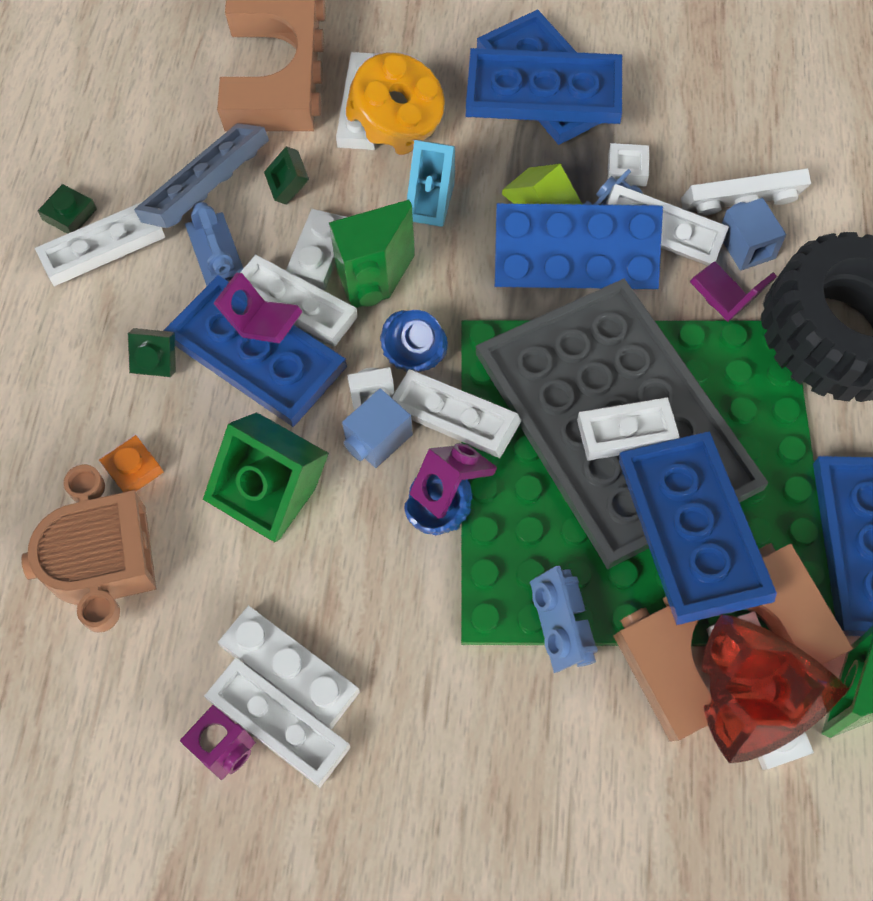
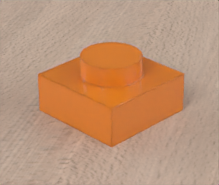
(131, 465)

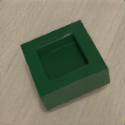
(286, 175)
(67, 209)
(151, 352)

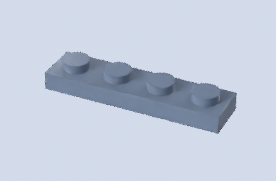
(201, 175)

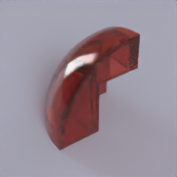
(762, 689)

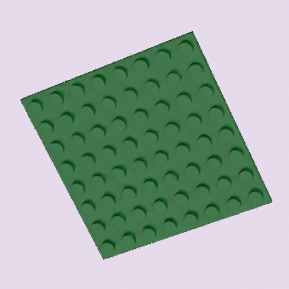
(526, 527)

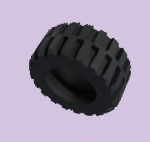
(805, 329)

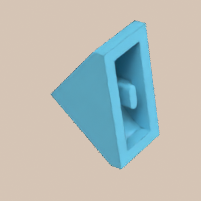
(431, 181)

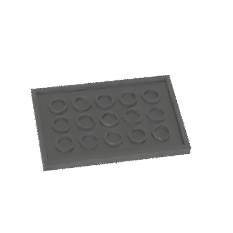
(592, 358)

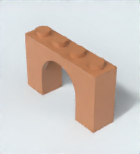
(289, 96)
(662, 651)

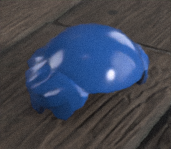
(413, 340)
(426, 521)

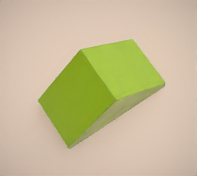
(542, 186)

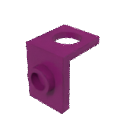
(723, 292)
(261, 318)
(451, 466)
(231, 750)

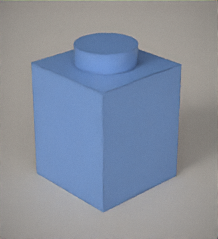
(752, 233)
(376, 429)

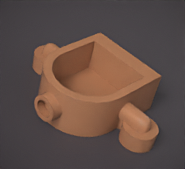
(93, 549)

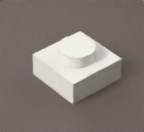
(631, 157)
(367, 382)

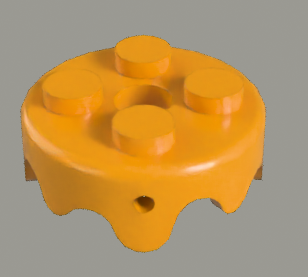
(383, 117)

